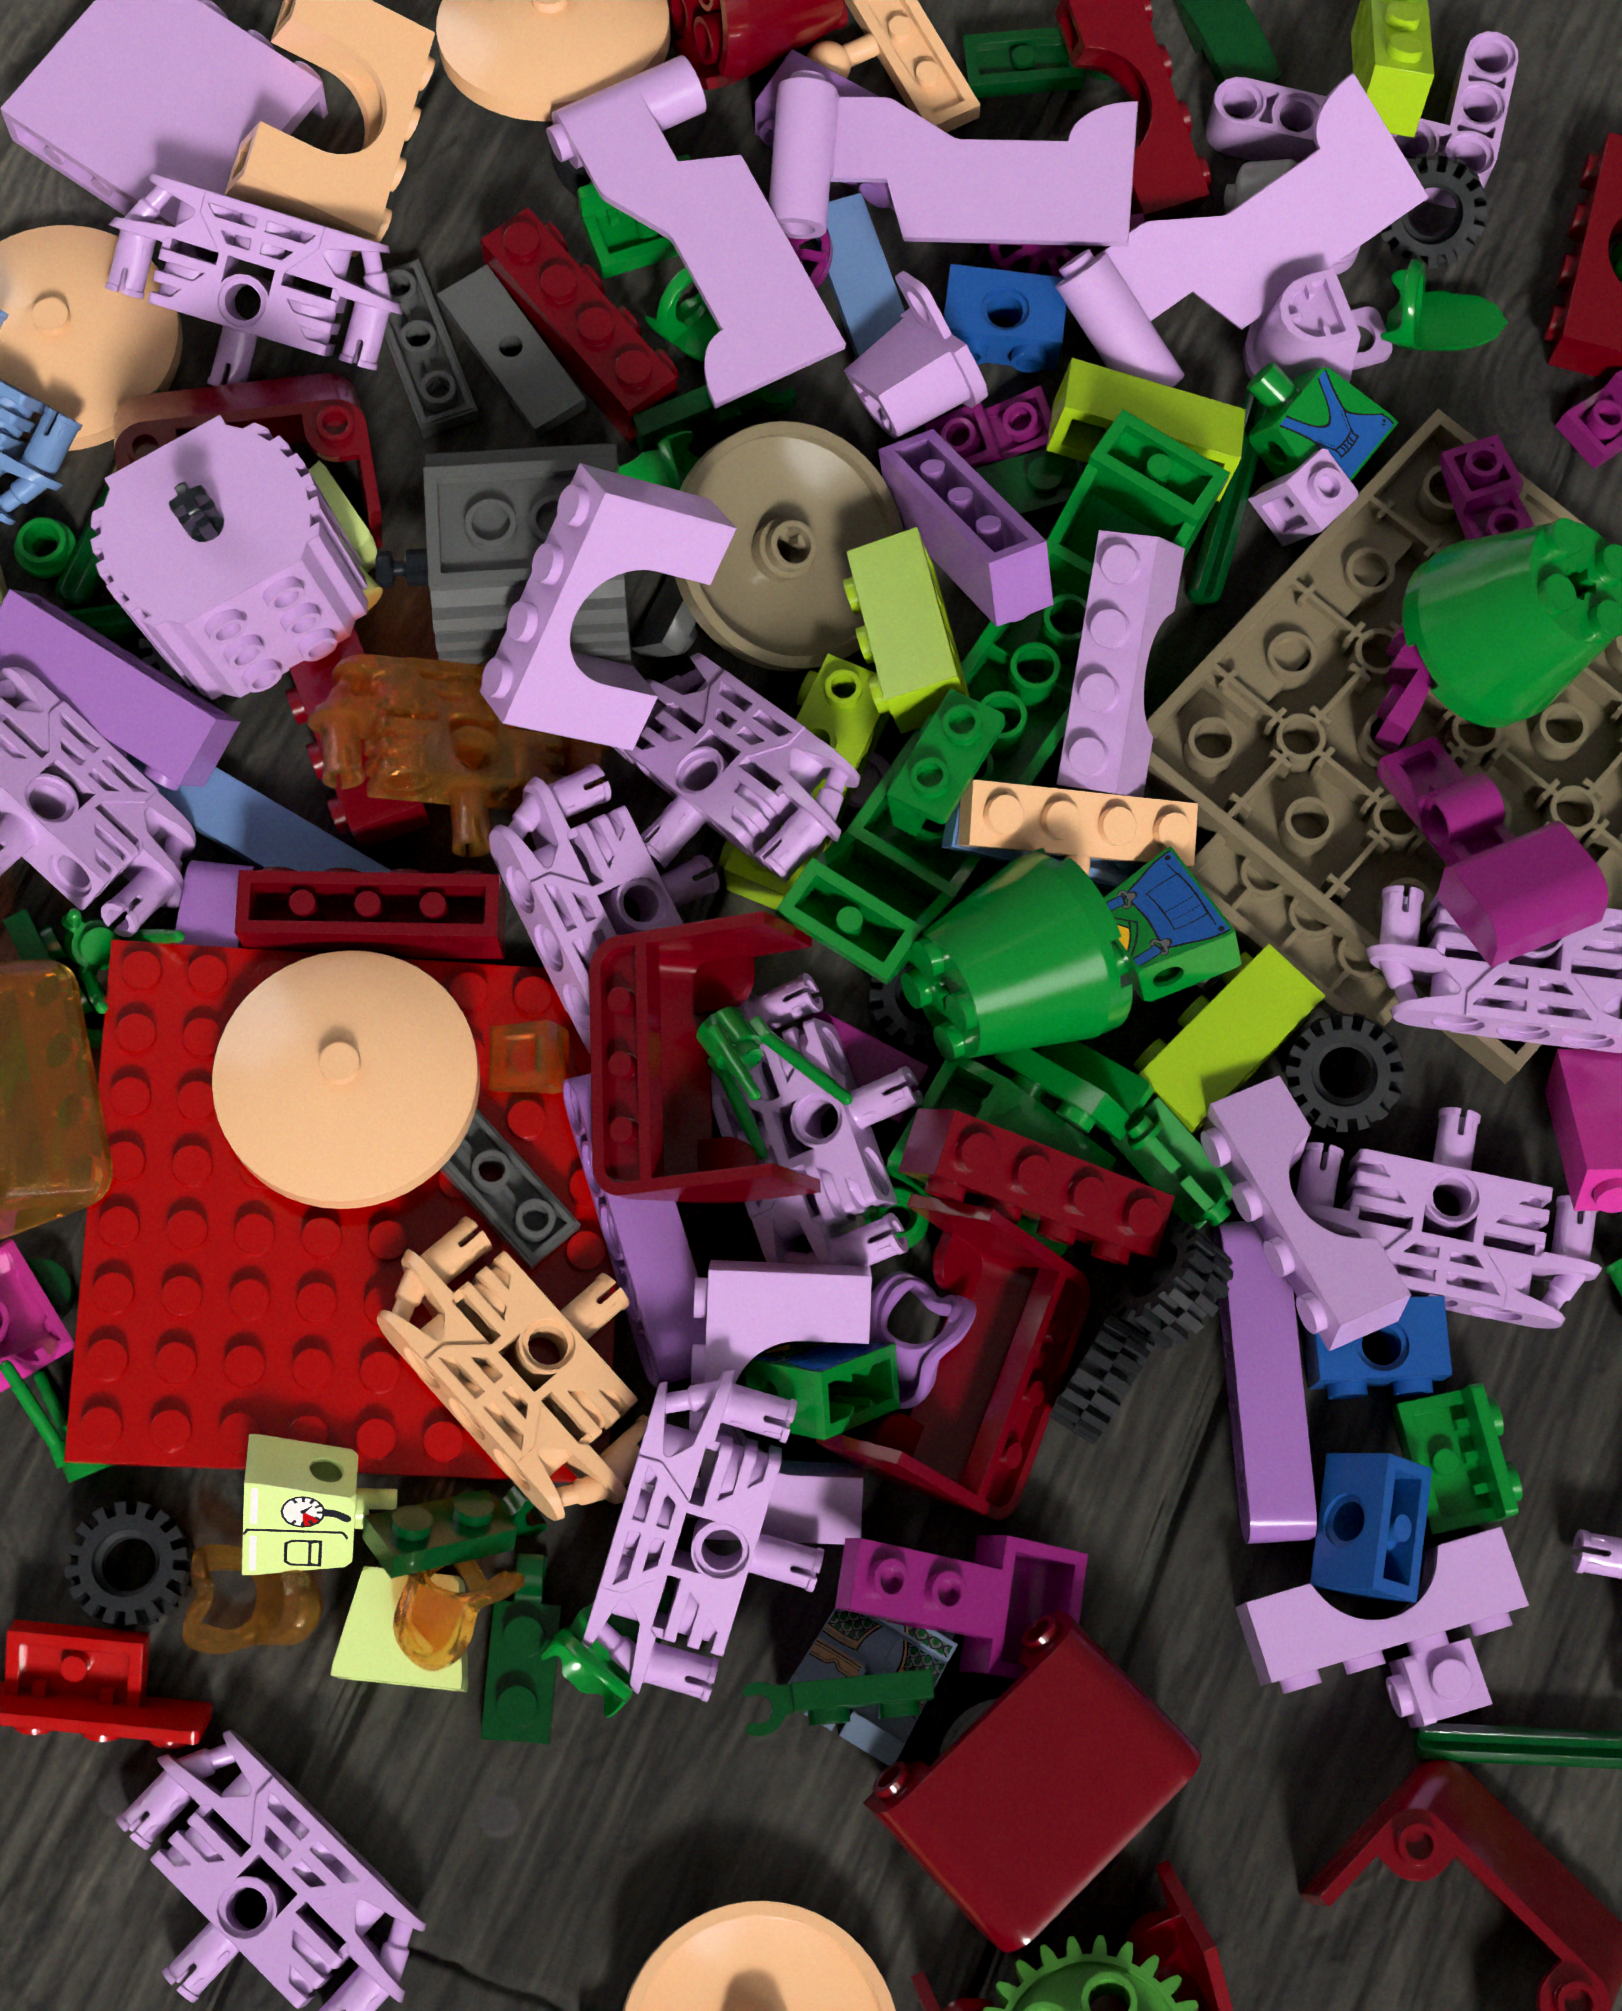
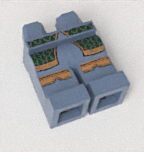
(871, 1645)

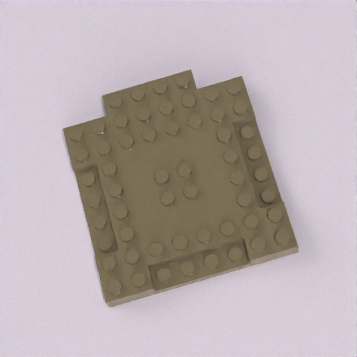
(1286, 762)

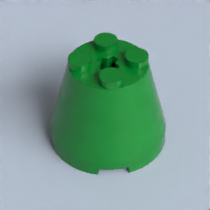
(1514, 617)
(1020, 963)

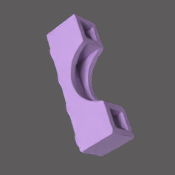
(1127, 601)
(1339, 1281)
(1458, 1586)

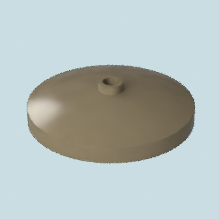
(812, 501)

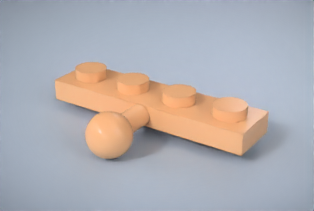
(911, 56)
(1075, 823)

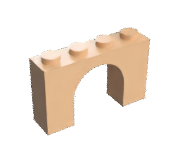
(384, 67)

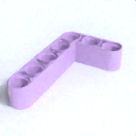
(1474, 95)

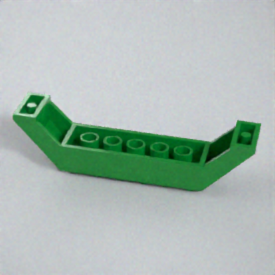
(885, 886)

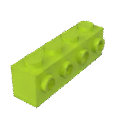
(844, 716)

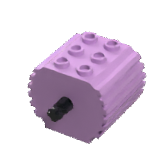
(228, 558)

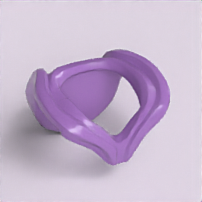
(918, 1362)

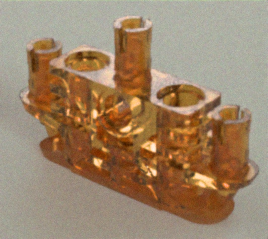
(417, 730)

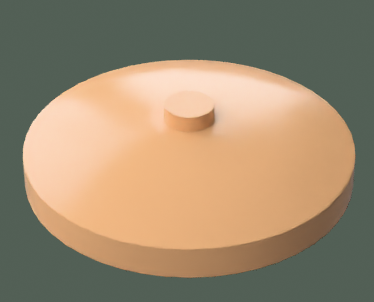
(547, 53)
(74, 337)
(346, 1079)
(759, 1961)

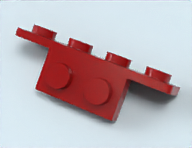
(90, 1686)

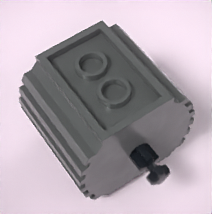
(481, 536)

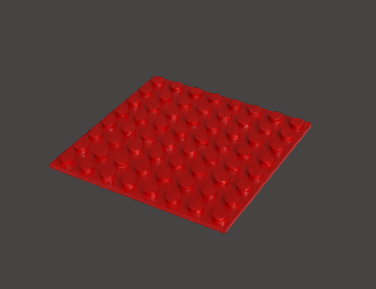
(257, 1314)

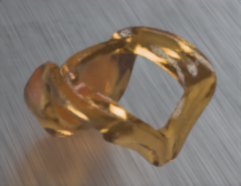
(284, 1611)
(438, 1624)

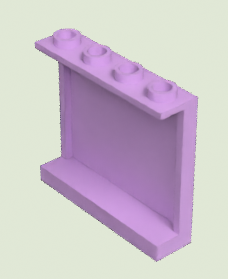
(156, 94)

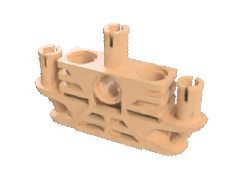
(464, 1367)

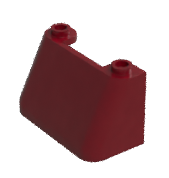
(1038, 1786)

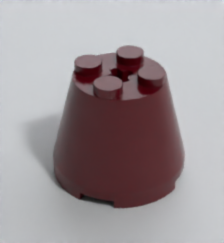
(741, 37)

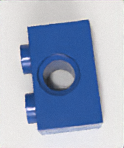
(1025, 299)
(1416, 1360)
(1371, 1527)

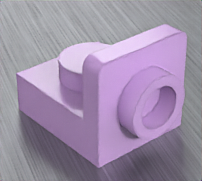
(1305, 498)
(1437, 1684)

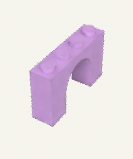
(600, 531)
(762, 1306)

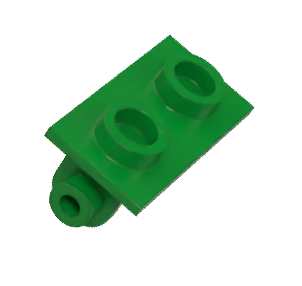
(1176, 1165)

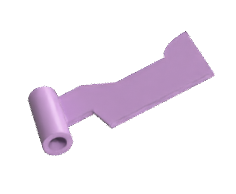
(948, 184)
(714, 219)
(1255, 251)

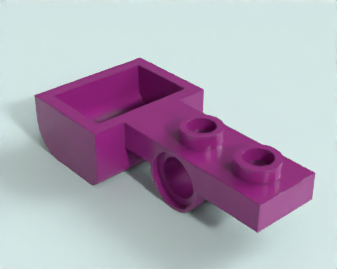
(1497, 886)
(982, 1600)

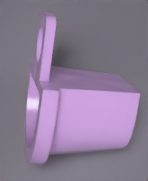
(1314, 329)
(916, 367)

